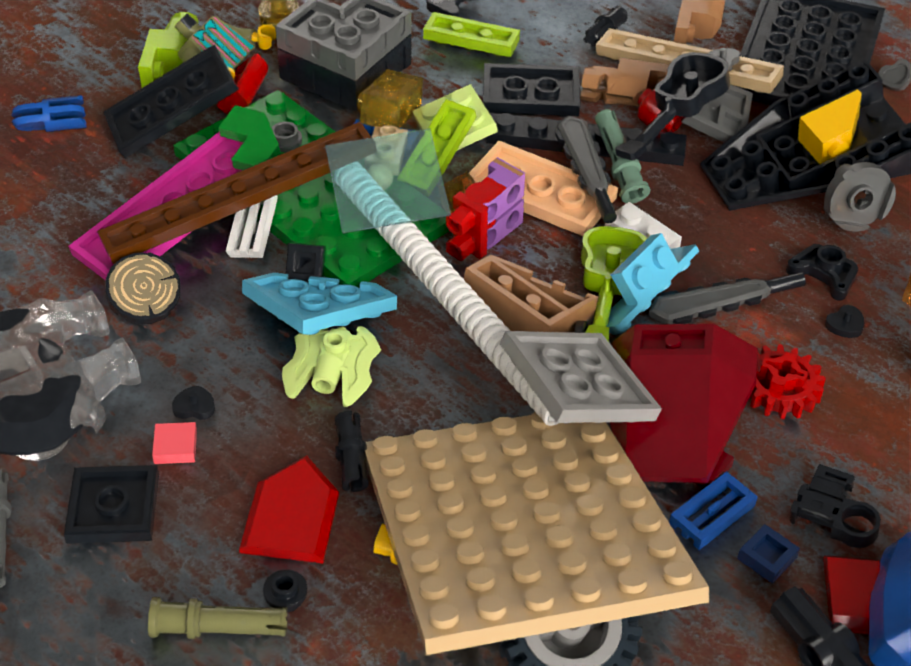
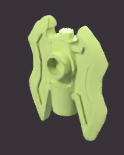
(328, 359)

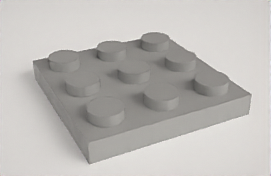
(579, 377)

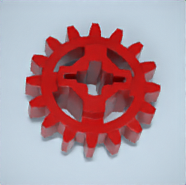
(786, 382)

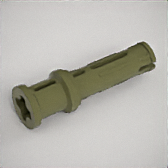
(195, 618)

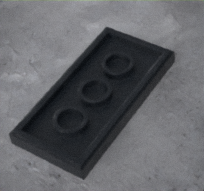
(170, 101)

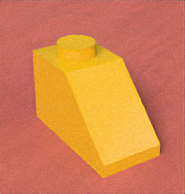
(830, 128)

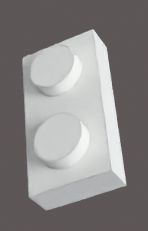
(634, 218)

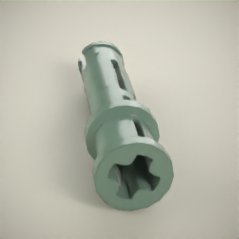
(622, 170)

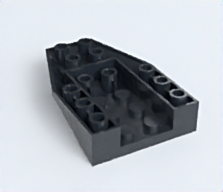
(771, 165)

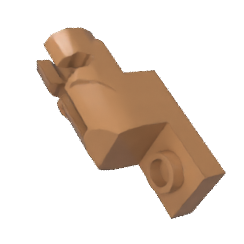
(698, 20)
(621, 84)

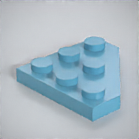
(319, 302)

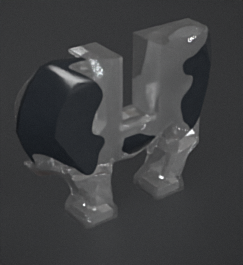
(58, 393)

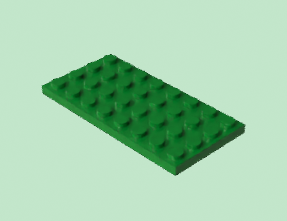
(310, 210)

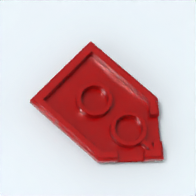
(291, 514)
(850, 589)

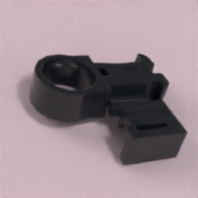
(827, 506)

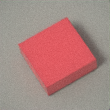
(174, 443)

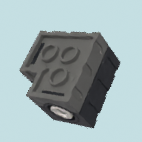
(343, 46)

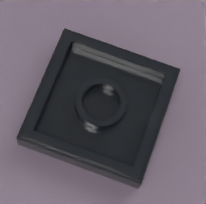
(112, 504)

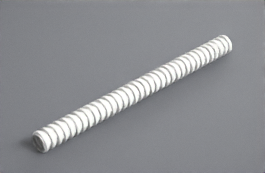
(461, 303)

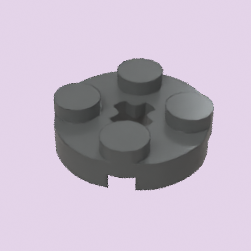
(847, 183)

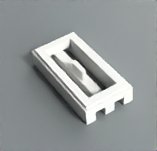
(245, 226)

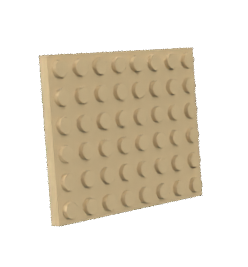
(524, 531)

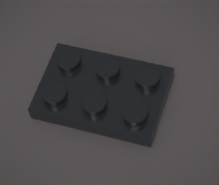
(531, 89)

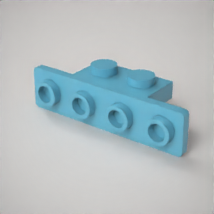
(644, 276)

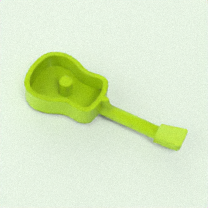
(601, 254)

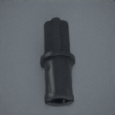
(613, 19)

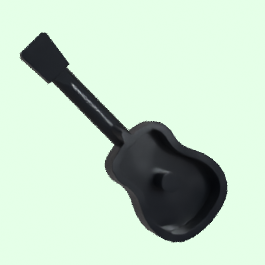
(689, 85)

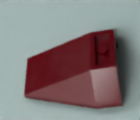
(702, 386)

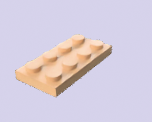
(549, 189)

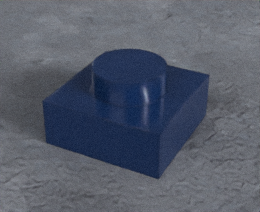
(768, 553)

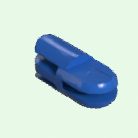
(50, 114)

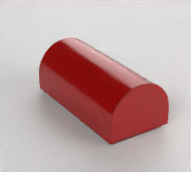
(248, 79)

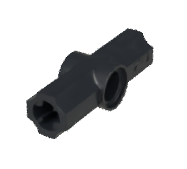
(816, 636)

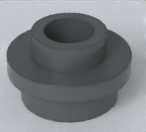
(287, 136)

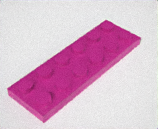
(200, 168)

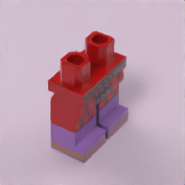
(486, 211)

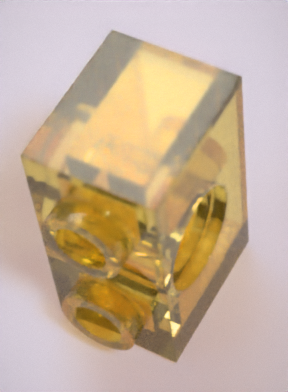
(390, 99)

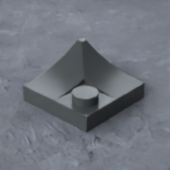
(723, 115)

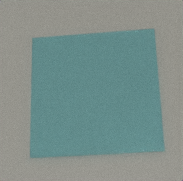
(387, 180)

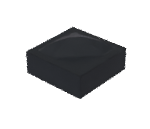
(305, 261)

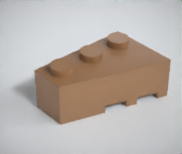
(525, 301)

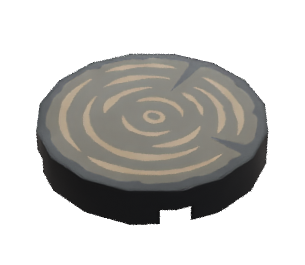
(142, 288)

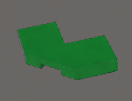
(255, 133)

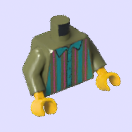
(231, 41)

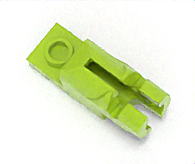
(161, 50)

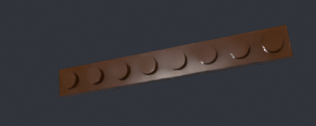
(224, 196)

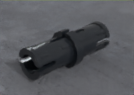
(351, 451)

